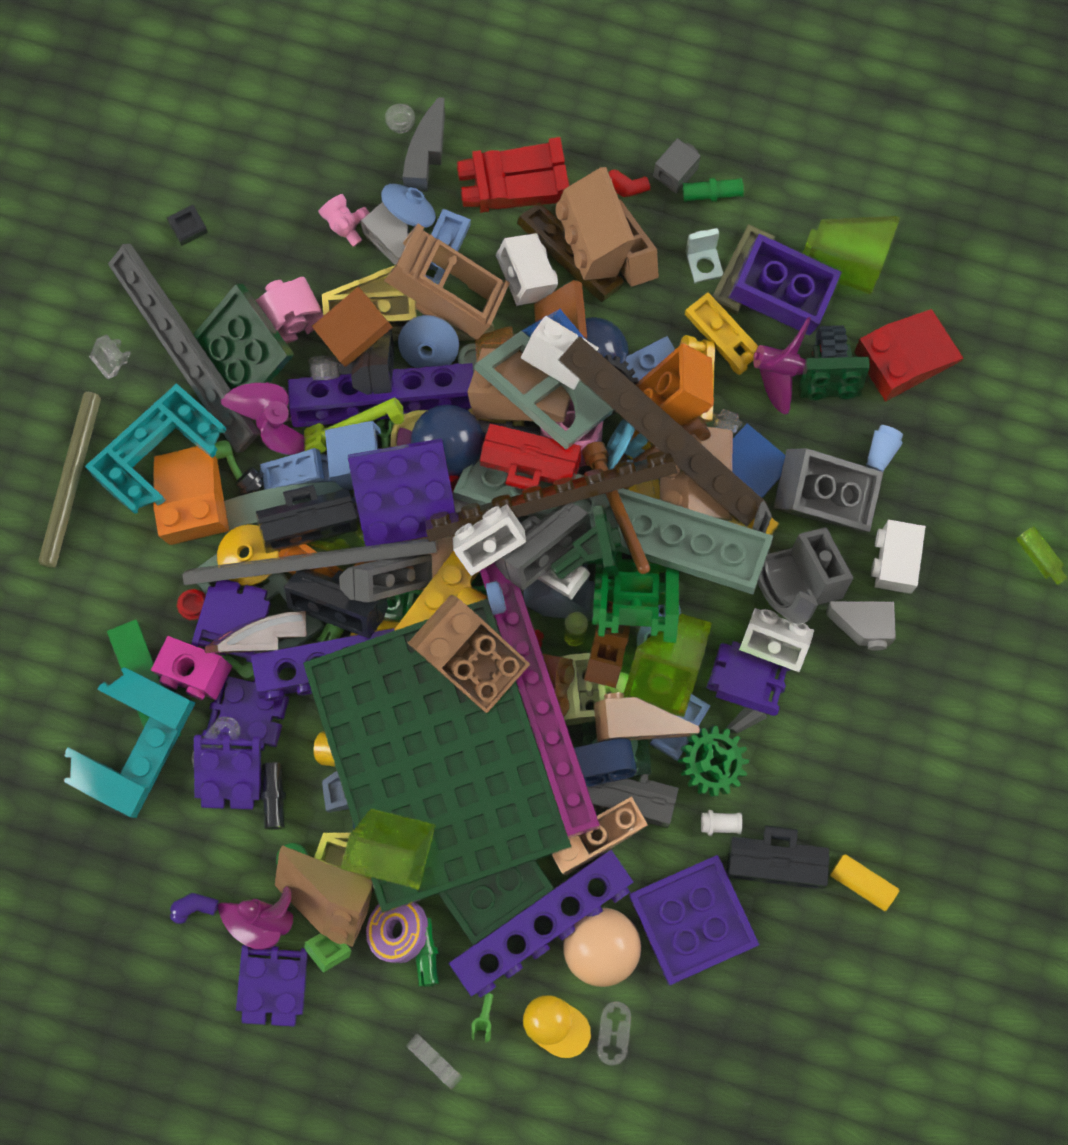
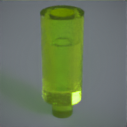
(1042, 555)
(575, 628)

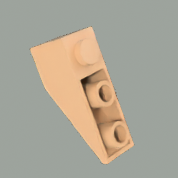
(616, 826)

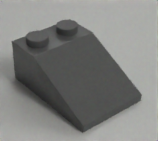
(828, 489)

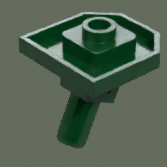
(592, 548)

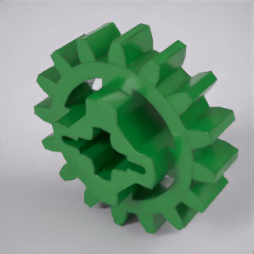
(709, 749)

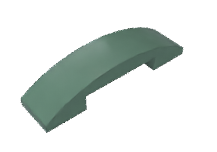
(243, 508)

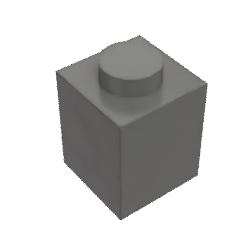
(677, 165)

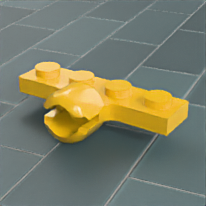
(450, 579)

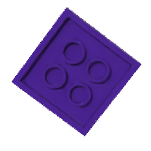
(400, 490)
(693, 920)

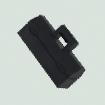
(374, 367)
(307, 521)
(325, 601)
(788, 865)

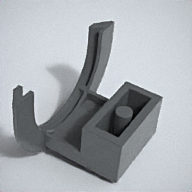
(804, 575)

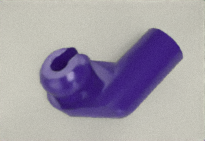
(190, 903)

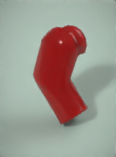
(625, 186)

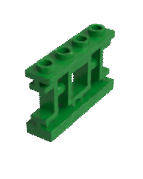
(633, 606)

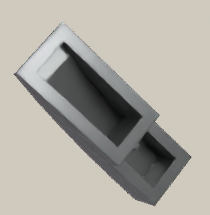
(425, 147)

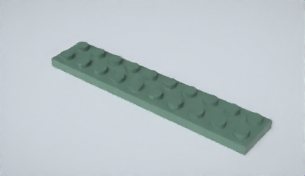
(666, 531)

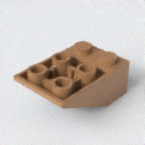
(469, 653)

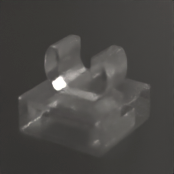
(108, 356)

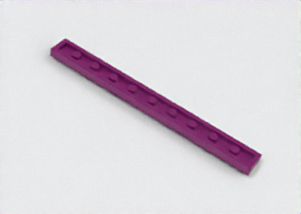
(544, 711)

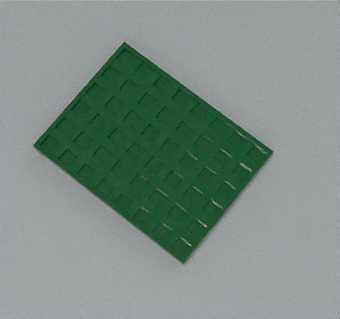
(432, 755)

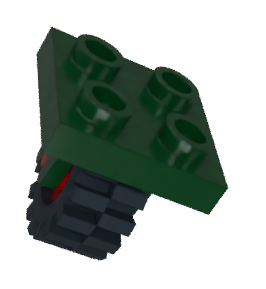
(832, 367)

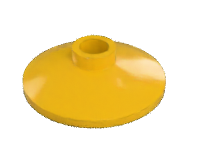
(237, 539)

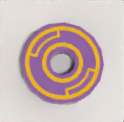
(410, 941)

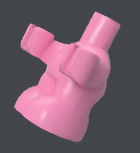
(342, 220)

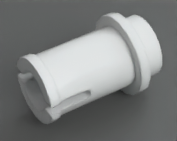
(721, 823)

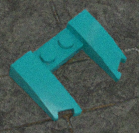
(115, 462)
(131, 787)

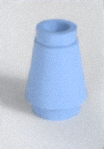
(884, 446)

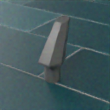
(746, 719)

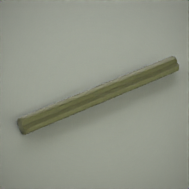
(69, 480)

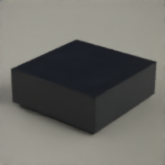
(187, 225)

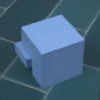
(346, 441)

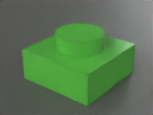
(326, 952)

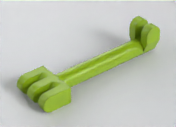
(315, 434)

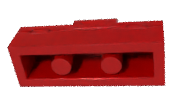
(528, 454)

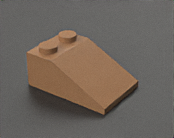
(491, 404)
(325, 894)

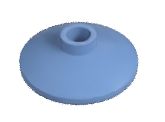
(408, 205)
(430, 332)

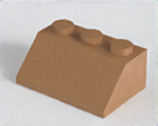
(595, 225)
(684, 492)

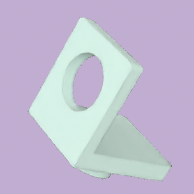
(703, 246)

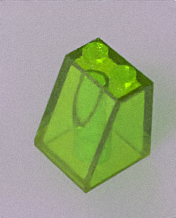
(853, 247)
(666, 670)
(389, 848)

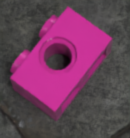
(178, 657)

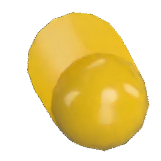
(556, 1026)

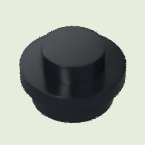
(249, 481)

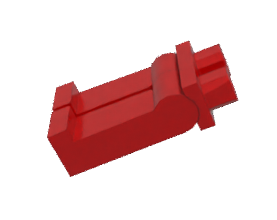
(514, 176)

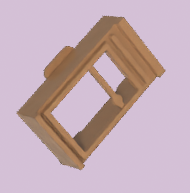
(432, 298)

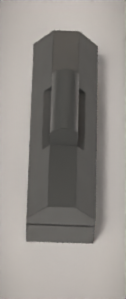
(545, 544)
(386, 577)
(653, 799)

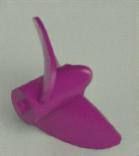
(779, 367)
(268, 406)
(258, 922)

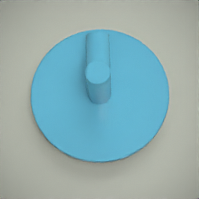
(620, 443)

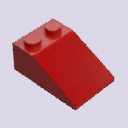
(907, 353)

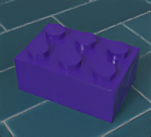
(784, 284)

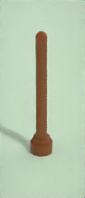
(596, 457)

